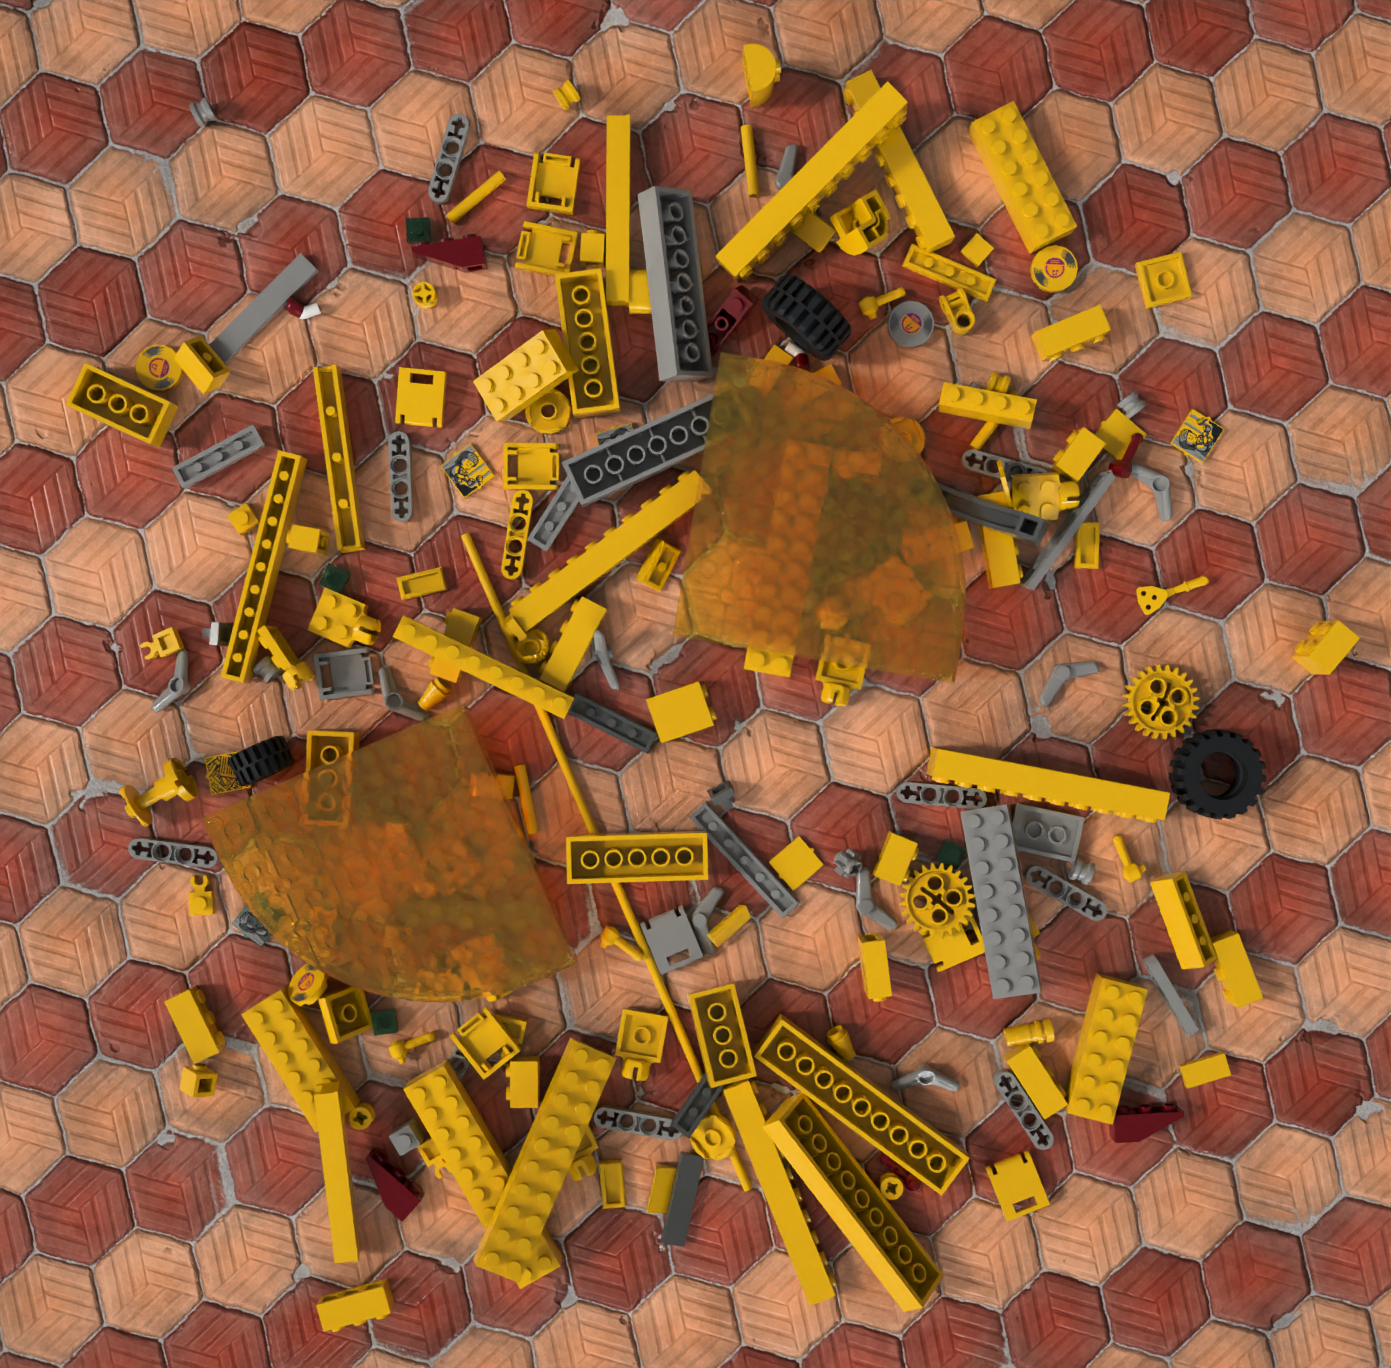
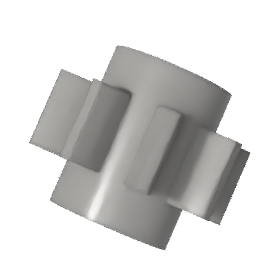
(847, 863)

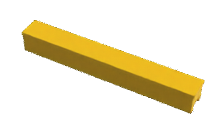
(618, 209)
(339, 458)
(337, 1172)

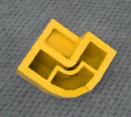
(862, 224)

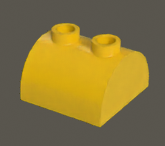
(760, 73)
(345, 1013)

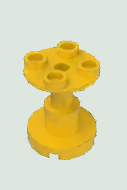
(171, 784)

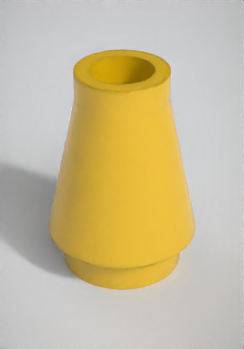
(435, 692)
(840, 1041)

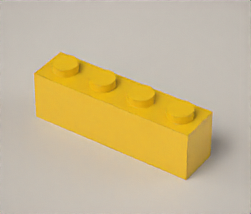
(987, 405)
(999, 550)
(573, 643)
(1183, 920)

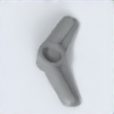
(787, 166)
(1160, 485)
(603, 655)
(1060, 674)
(177, 685)
(395, 701)
(867, 906)
(700, 919)
(925, 1076)

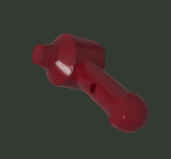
(1123, 467)
(910, 1181)

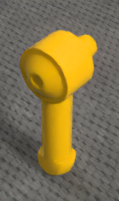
(869, 305)
(1131, 870)
(611, 936)
(399, 1048)

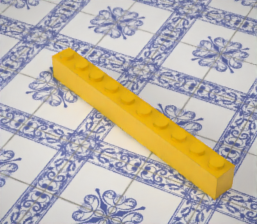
(607, 553)
(264, 566)
(779, 1192)

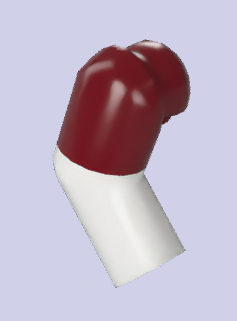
(301, 311)
(799, 354)

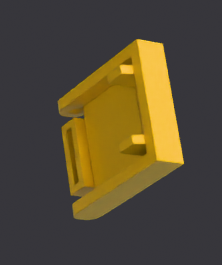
(553, 180)
(543, 249)
(421, 401)
(535, 466)
(955, 948)
(483, 1038)
(1015, 1183)

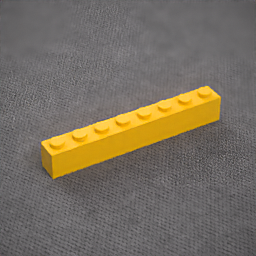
(904, 174)
(483, 666)

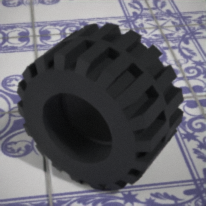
(261, 760)

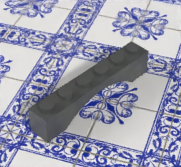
(995, 517)

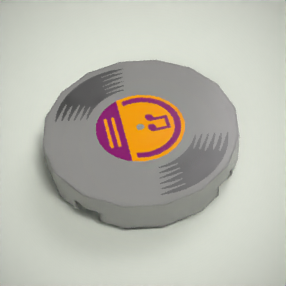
(910, 324)

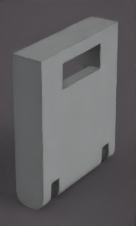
(349, 673)
(669, 936)

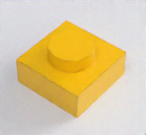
(243, 519)
(513, 628)

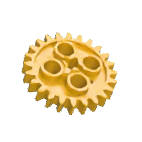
(1142, 692)
(924, 916)

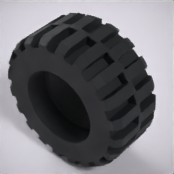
(806, 317)
(1245, 784)

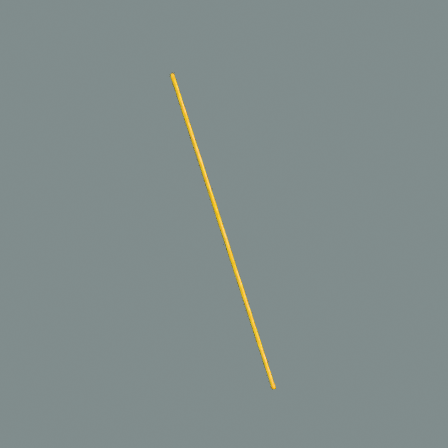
(591, 826)

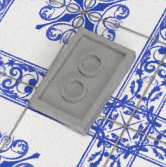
(1047, 832)

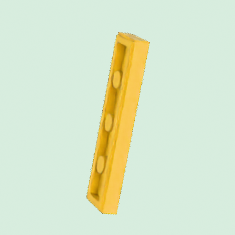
(949, 273)

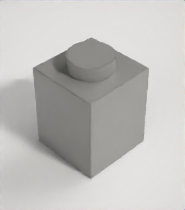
(406, 1136)

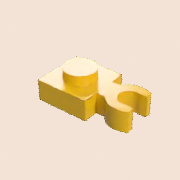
(164, 643)
(201, 900)
(432, 1156)

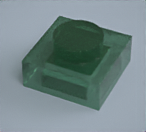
(418, 230)
(335, 578)
(950, 854)
(384, 1021)

